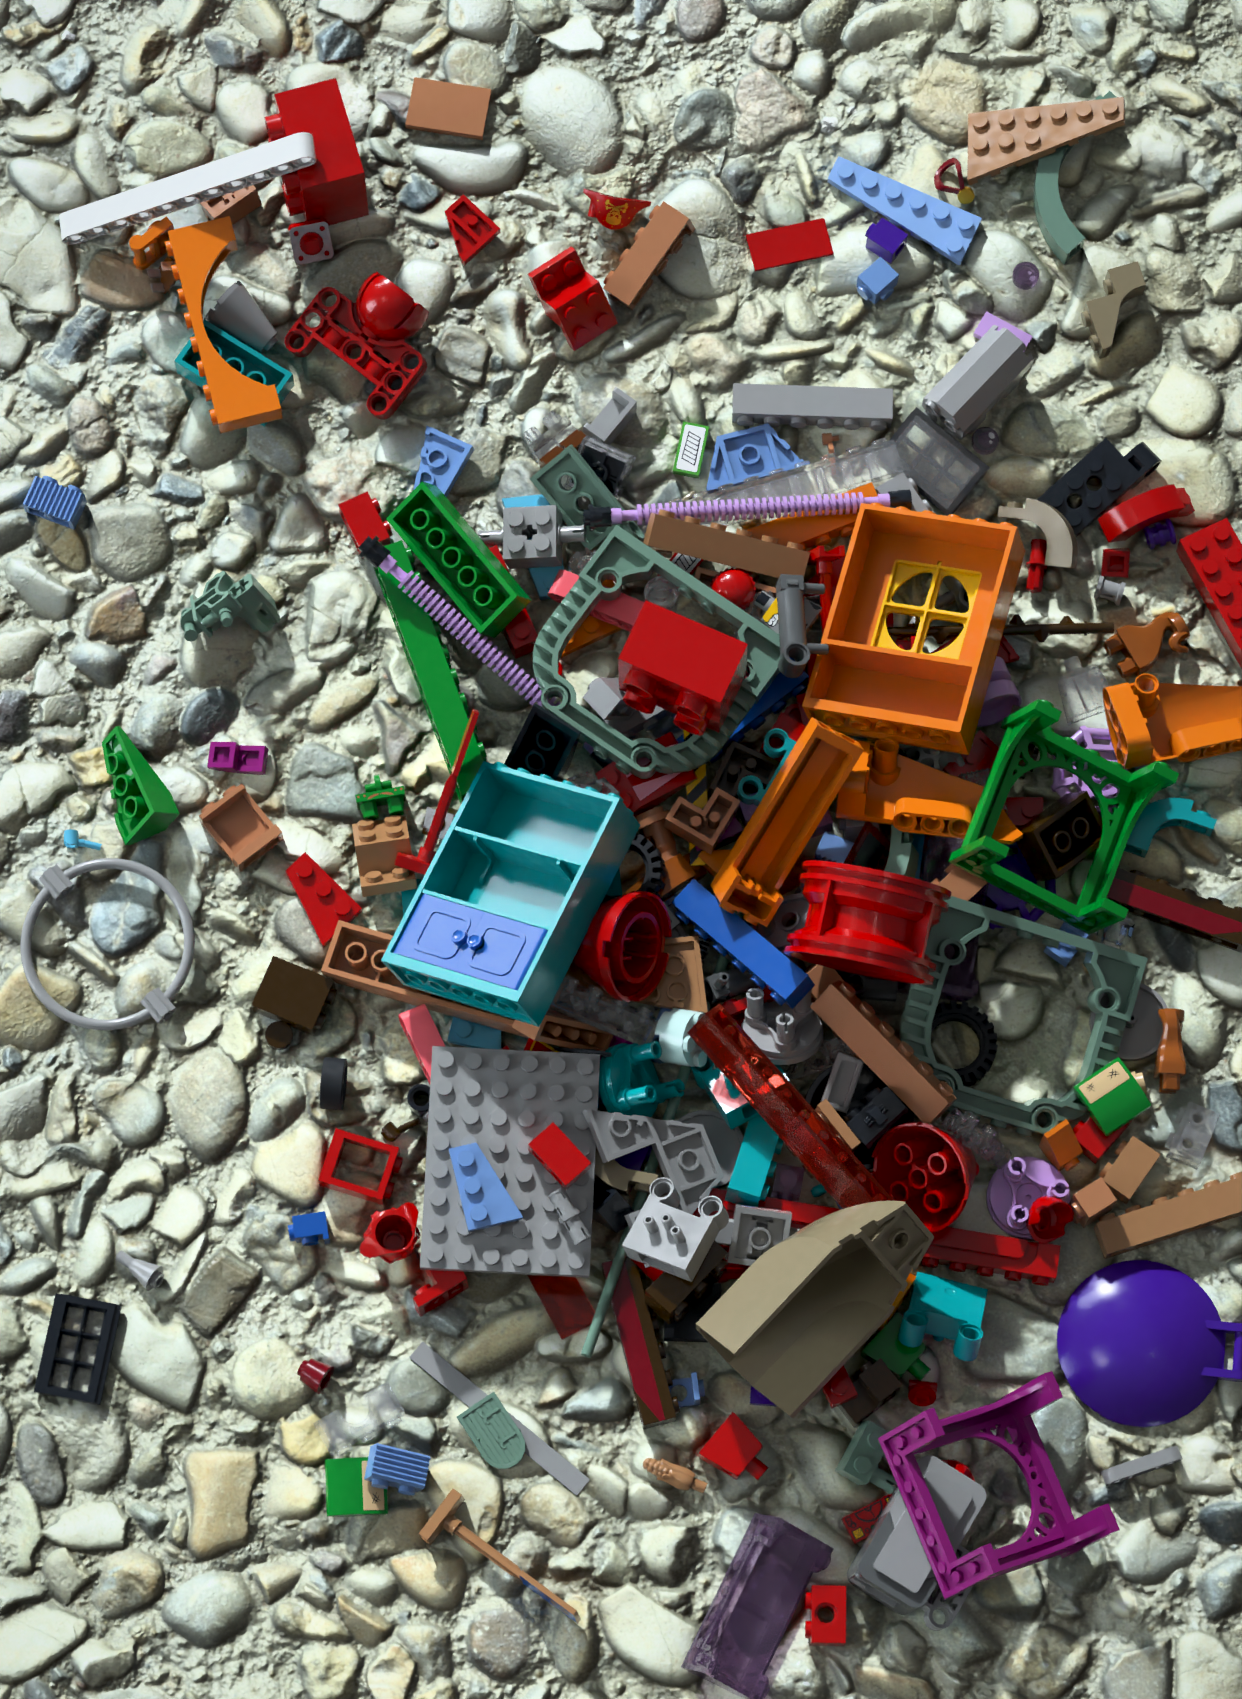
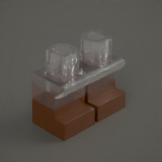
(557, 438)

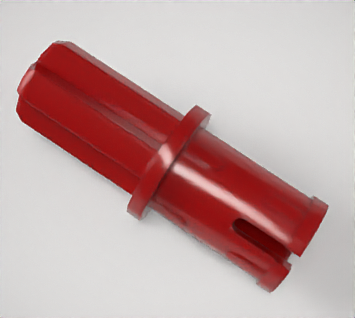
(1036, 565)

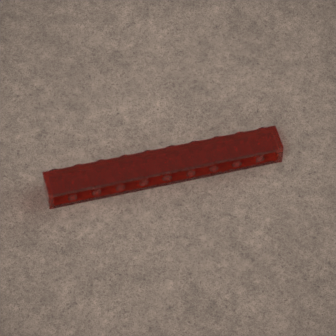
(785, 1110)

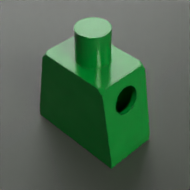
(895, 1354)

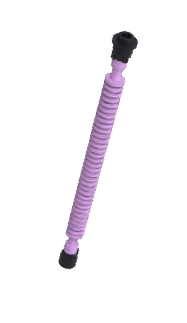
(605, 516)
(379, 557)

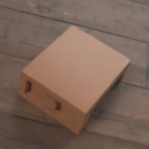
(240, 827)

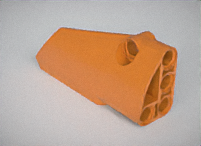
(1172, 721)
(912, 796)

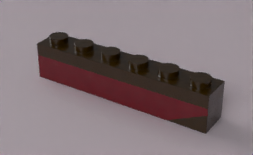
(1178, 908)
(641, 1348)

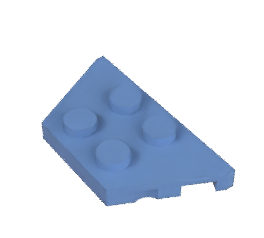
(748, 454)

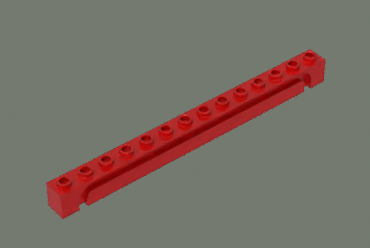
(950, 1247)

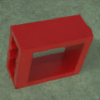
(333, 1157)

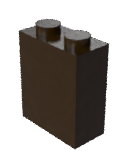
(294, 996)

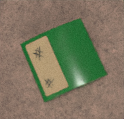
(1112, 1096)
(348, 1491)

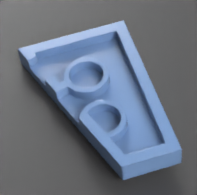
(442, 460)

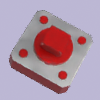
(310, 241)

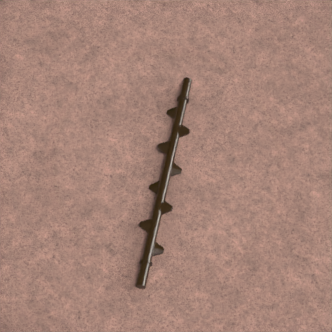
(1015, 627)

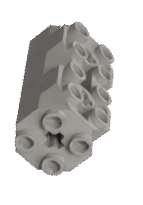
(978, 382)

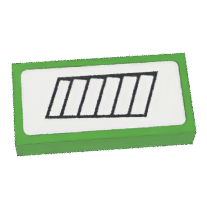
(690, 450)

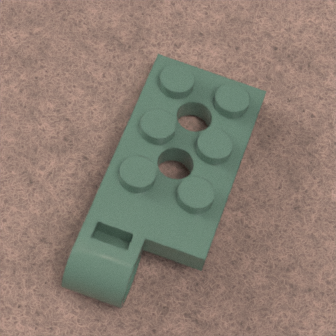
(586, 484)

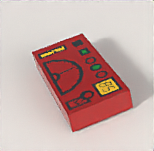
(862, 1521)

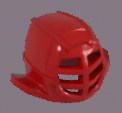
(391, 1234)

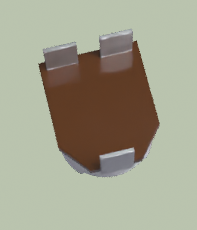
(165, 273)

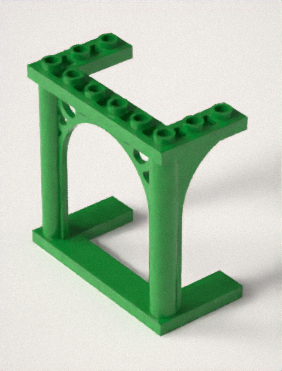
(1134, 791)

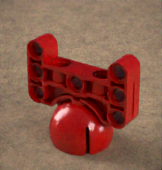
(385, 317)

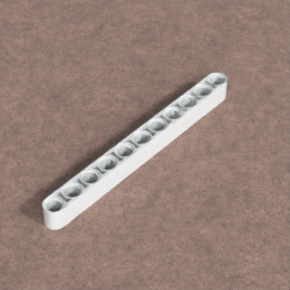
(188, 188)

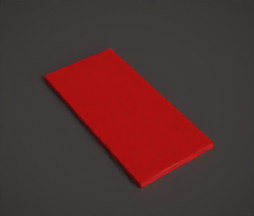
(789, 244)

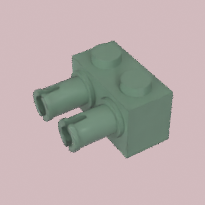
(862, 1458)

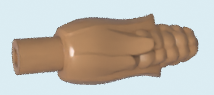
(675, 1475)

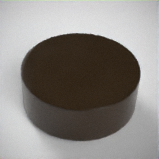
(279, 1035)

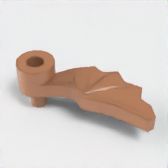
(827, 439)

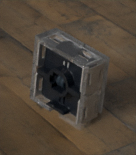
(607, 462)

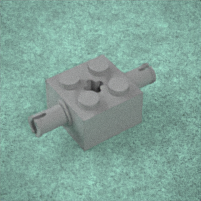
(547, 537)

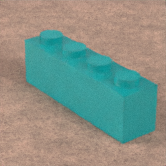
(754, 1164)

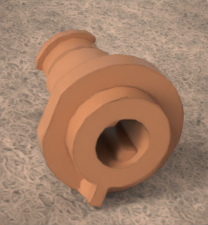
(653, 829)

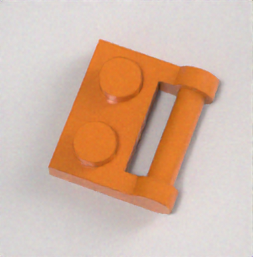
(154, 239)

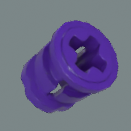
(1160, 534)

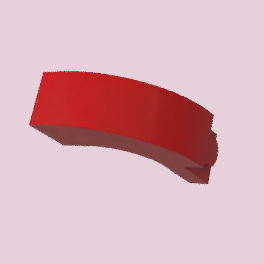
(1145, 510)

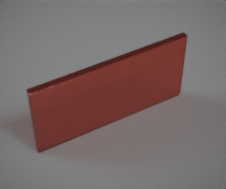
(564, 1303)

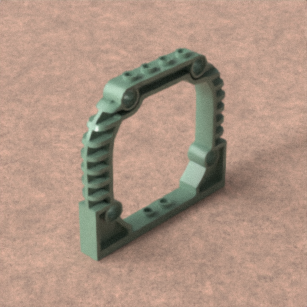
(627, 561)
(1111, 971)

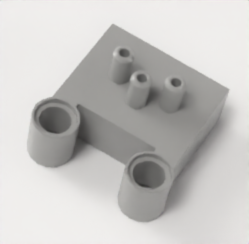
(671, 1237)

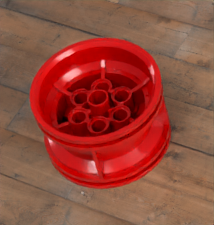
(868, 921)

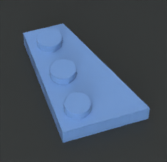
(480, 1190)

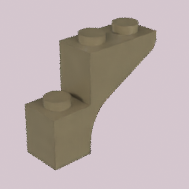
(1102, 313)

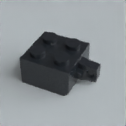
(875, 1116)

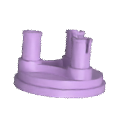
(1017, 1187)

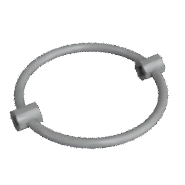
(59, 886)

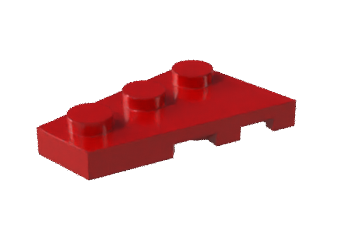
(321, 897)

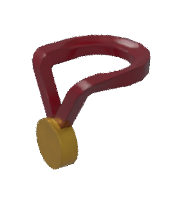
(964, 194)

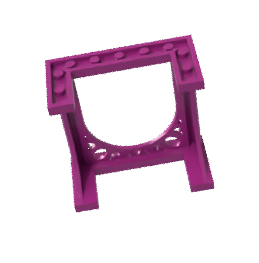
(1012, 1412)

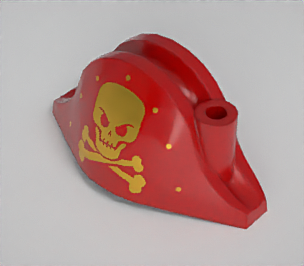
(613, 211)

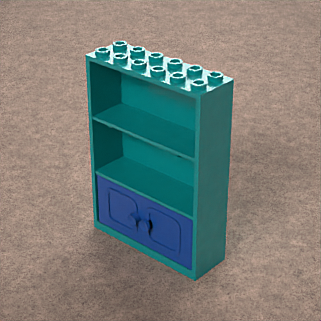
(511, 892)

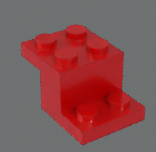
(572, 298)
(445, 1286)

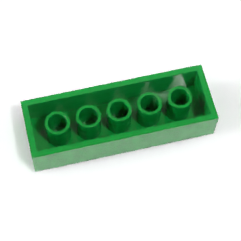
(458, 559)

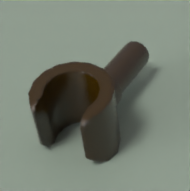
(391, 1132)

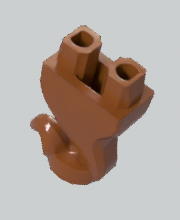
(1143, 643)
(1170, 1059)

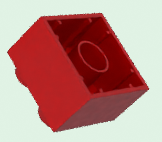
(336, 182)
(681, 669)

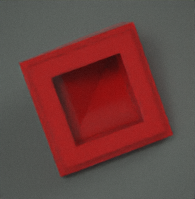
(1115, 562)

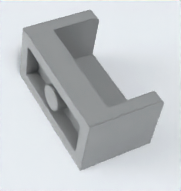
(612, 417)

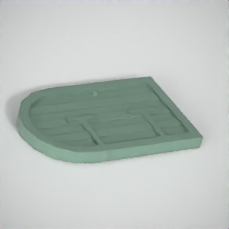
(494, 1432)

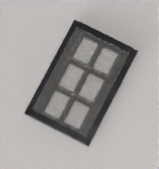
(937, 462)
(77, 1349)

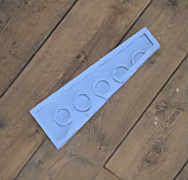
(925, 217)

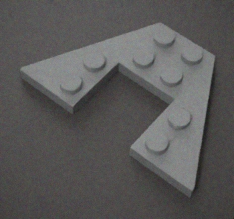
(679, 1147)

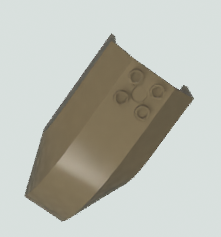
(815, 1299)

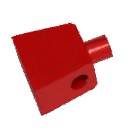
(734, 1450)

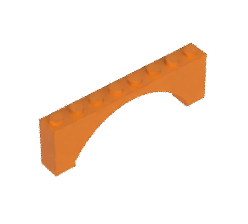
(235, 397)

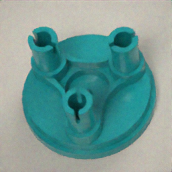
(631, 1082)

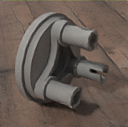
(782, 1032)

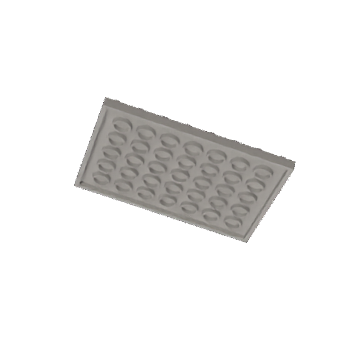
(502, 1105)

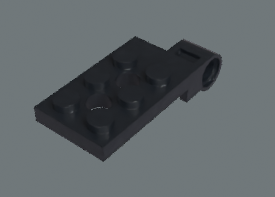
(1115, 472)

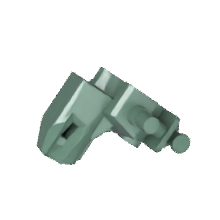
(224, 601)

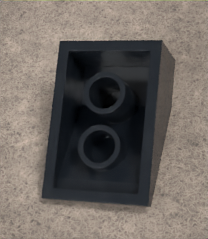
(544, 745)

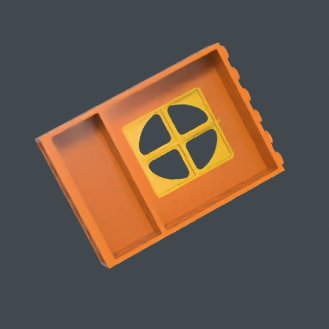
(906, 695)

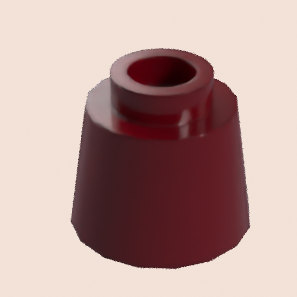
(315, 1374)

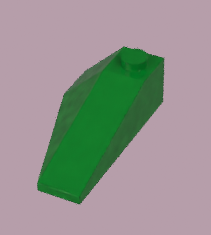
(140, 795)

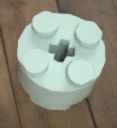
(675, 1042)

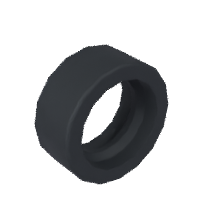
(333, 1083)

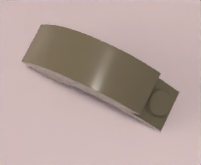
(1060, 537)
(621, 1178)

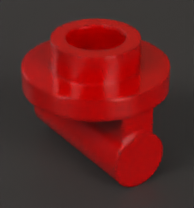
(922, 1392)

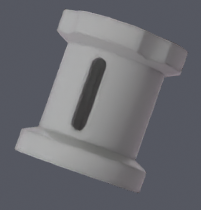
(1109, 590)

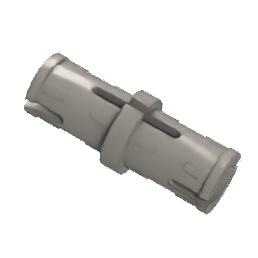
(569, 1216)

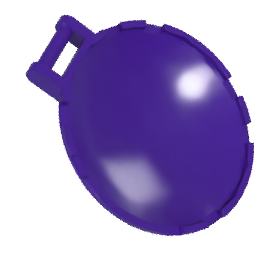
(1144, 1343)

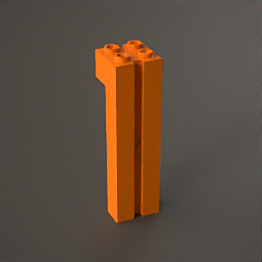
(785, 822)

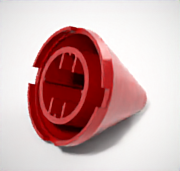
(627, 946)

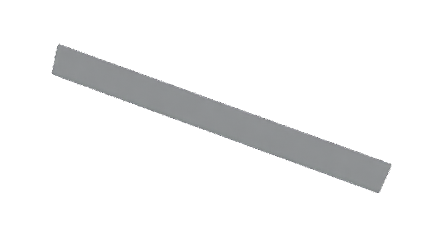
(471, 1394)

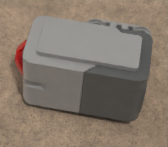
(892, 1558)

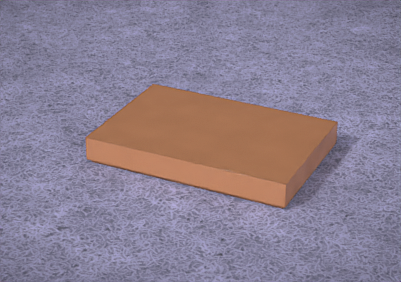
(448, 108)

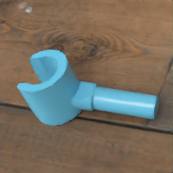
(72, 840)

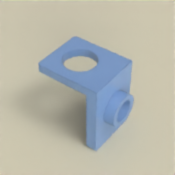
(694, 1389)

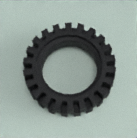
(653, 863)
(983, 1030)

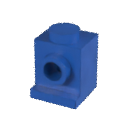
(309, 1229)

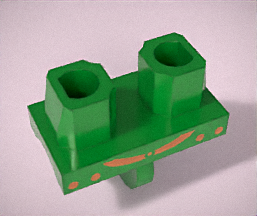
(378, 795)

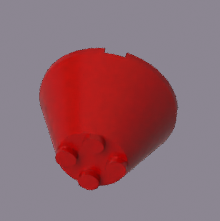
(925, 1171)

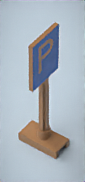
(444, 1519)

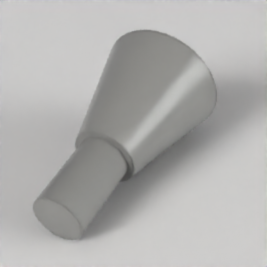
(146, 1273)

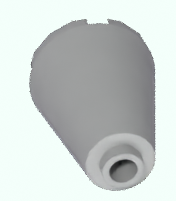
(243, 319)

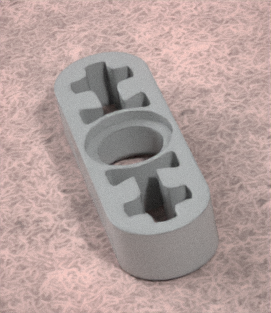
(1141, 1465)

